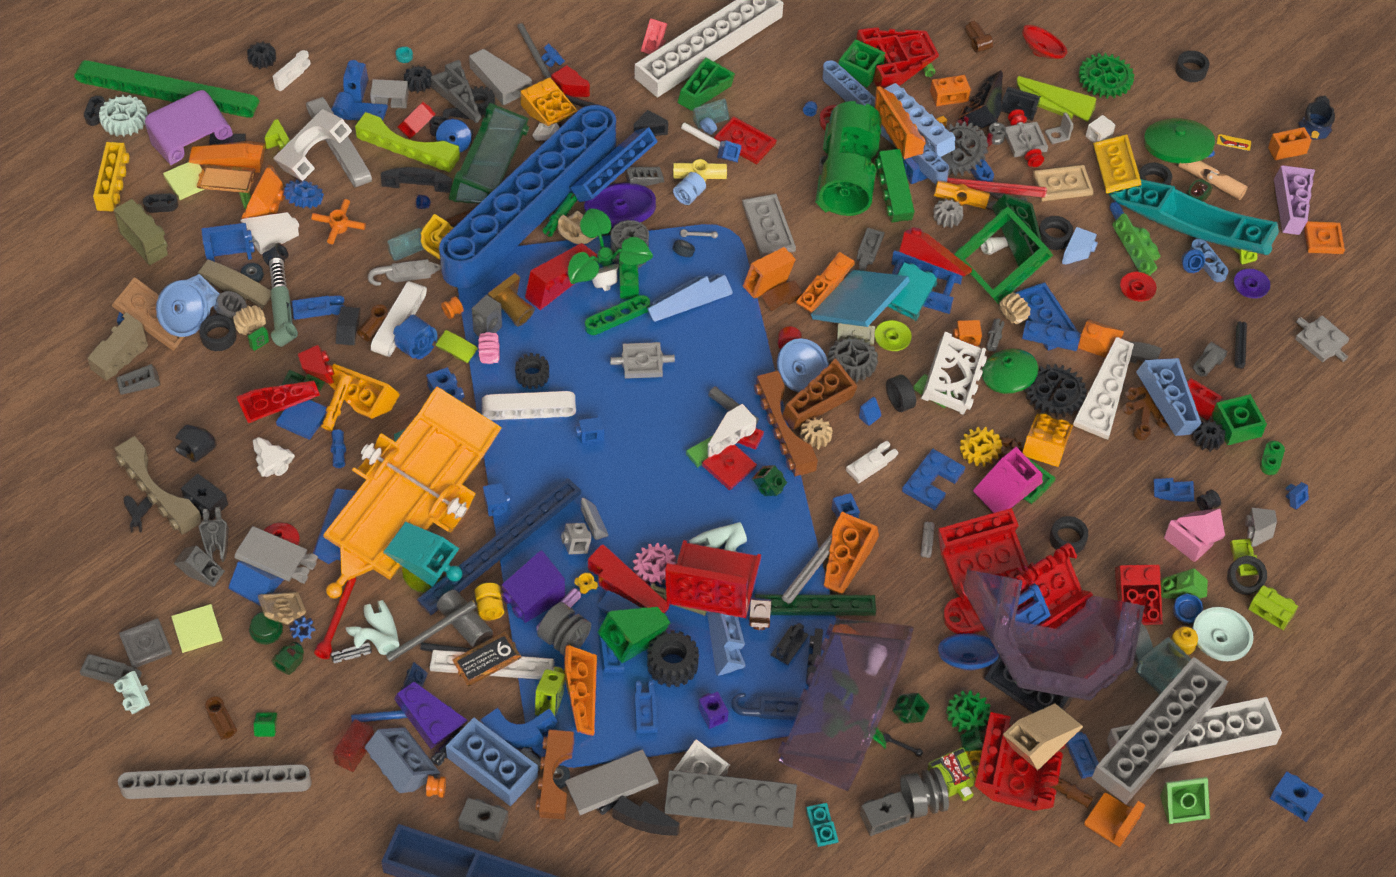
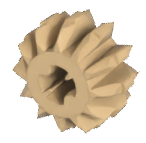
(1015, 308)
(249, 319)
(816, 432)

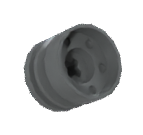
(624, 231)
(563, 628)
(924, 792)

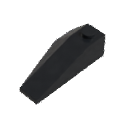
(986, 104)

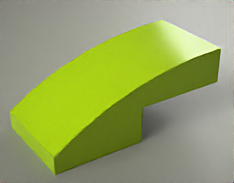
(456, 346)
(1243, 548)

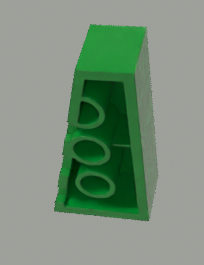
(894, 185)

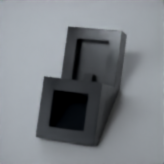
(347, 325)

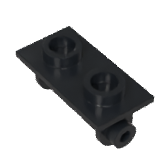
(790, 643)

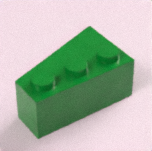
(704, 84)

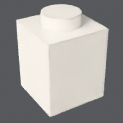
(1100, 129)

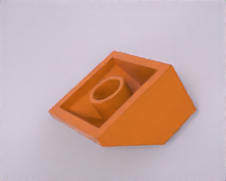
(1098, 338)

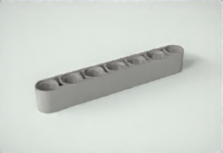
(344, 151)

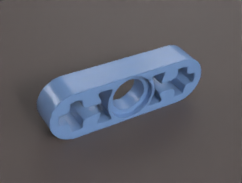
(1211, 268)

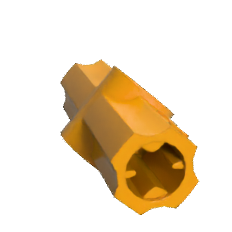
(973, 197)

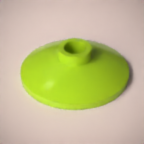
(892, 330)

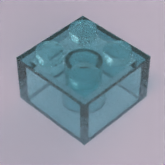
(1162, 664)

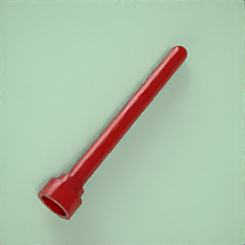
(323, 649)

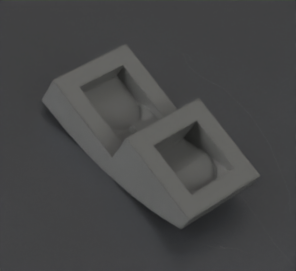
(1144, 352)

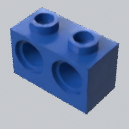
(446, 382)

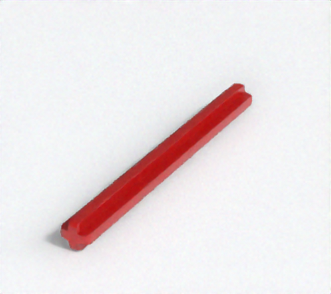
(1004, 188)

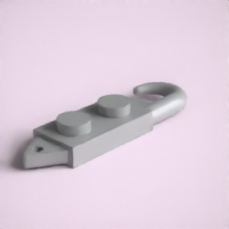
(405, 271)

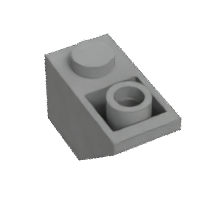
(1260, 525)

